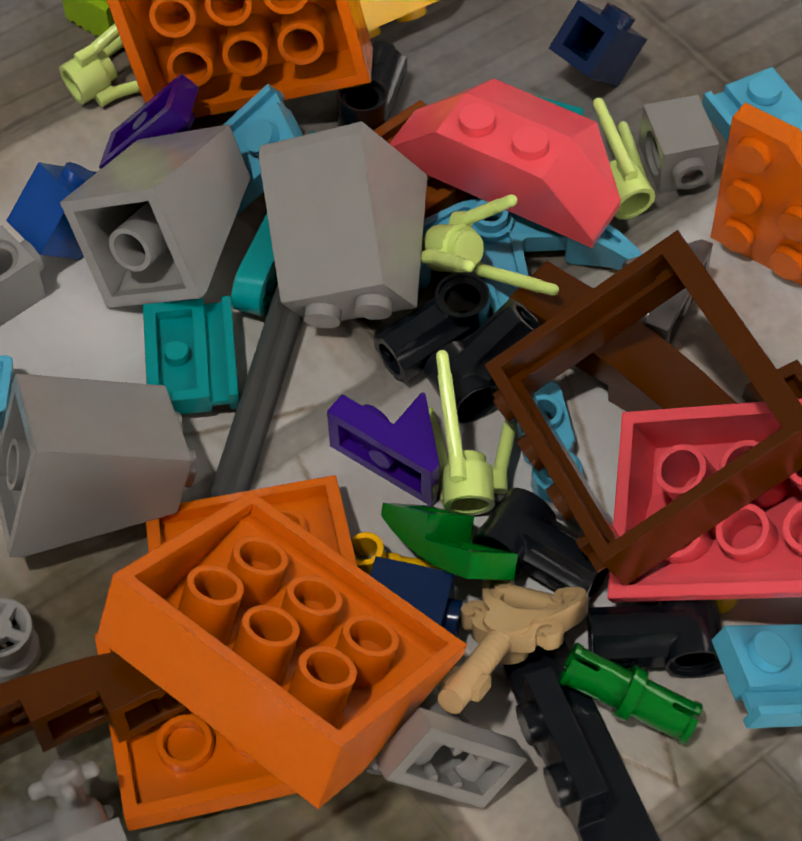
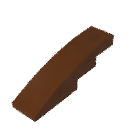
(636, 364)
(80, 696)

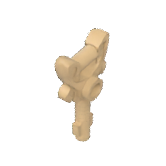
(508, 628)

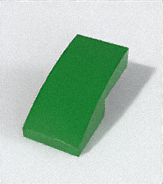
(445, 541)

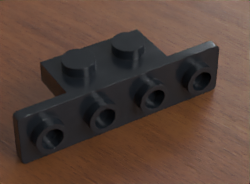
(578, 752)

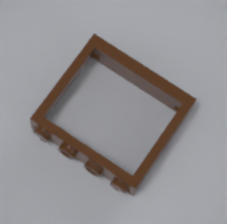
(588, 326)

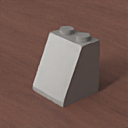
(159, 216)
(344, 224)
(87, 460)

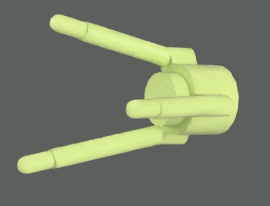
(92, 71)
(627, 168)
(460, 248)
(465, 477)

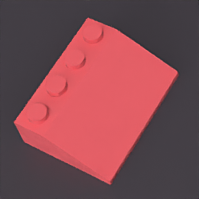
(741, 557)

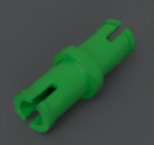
(630, 693)

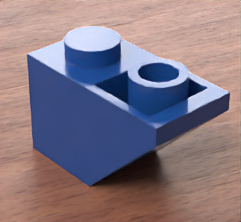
(39, 212)

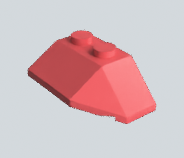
(514, 143)

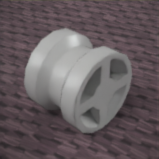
(18, 628)

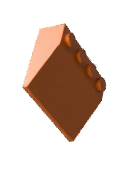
(244, 45)
(277, 644)

